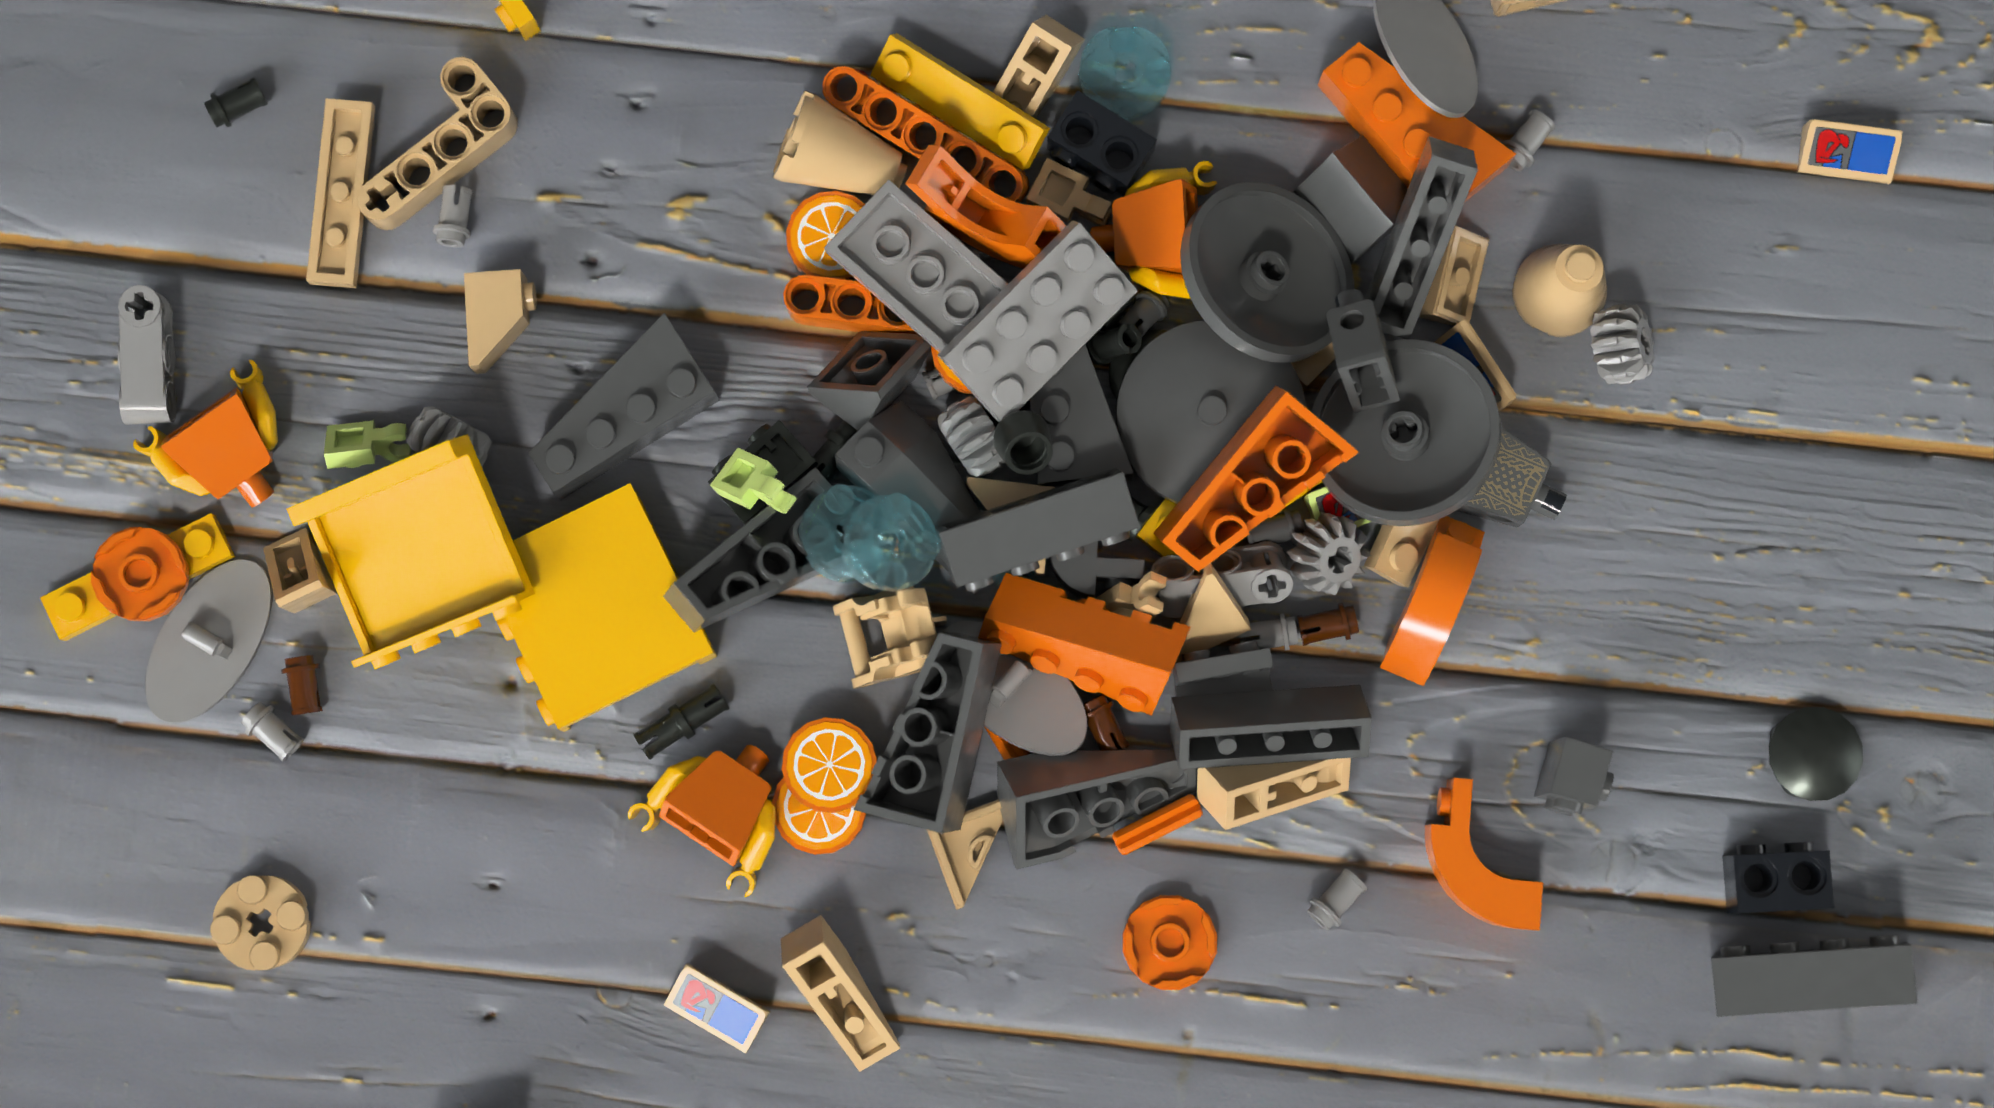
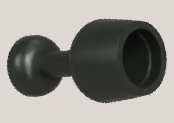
(1023, 441)

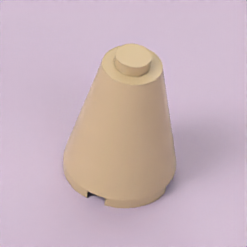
(835, 151)
(1560, 289)

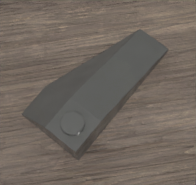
(907, 457)
(1070, 797)

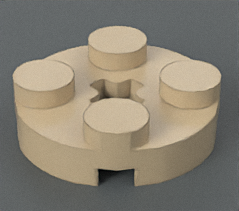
(288, 916)

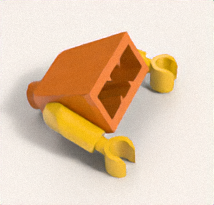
(1151, 226)
(221, 444)
(719, 807)

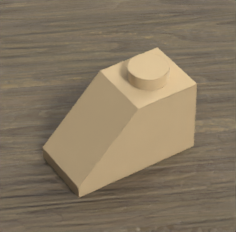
(495, 313)

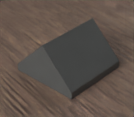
(1356, 196)
(869, 374)

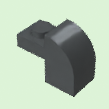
(1081, 572)

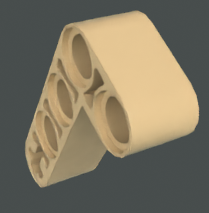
(431, 150)

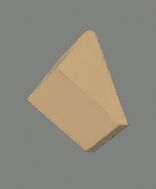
(297, 572)

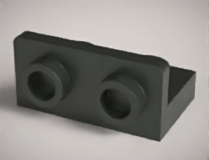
(783, 452)

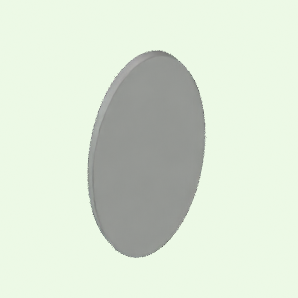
(1429, 53)
(208, 641)
(1030, 706)

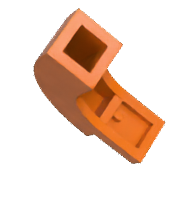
(977, 214)
(1434, 601)
(1463, 876)

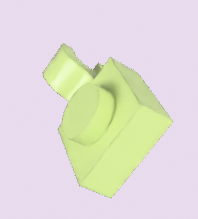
(359, 443)
(751, 478)

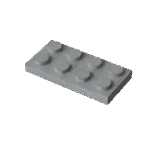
(914, 266)
(1038, 321)

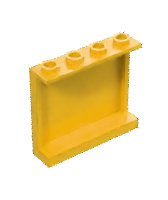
(417, 551)
(599, 610)

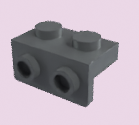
(1241, 671)

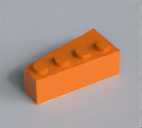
(1398, 122)
(1252, 478)
(1084, 641)

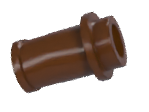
(1330, 624)
(302, 684)
(1104, 724)

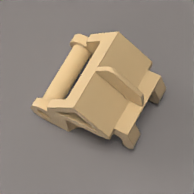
(906, 630)

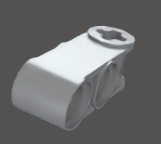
(146, 358)
(1239, 567)

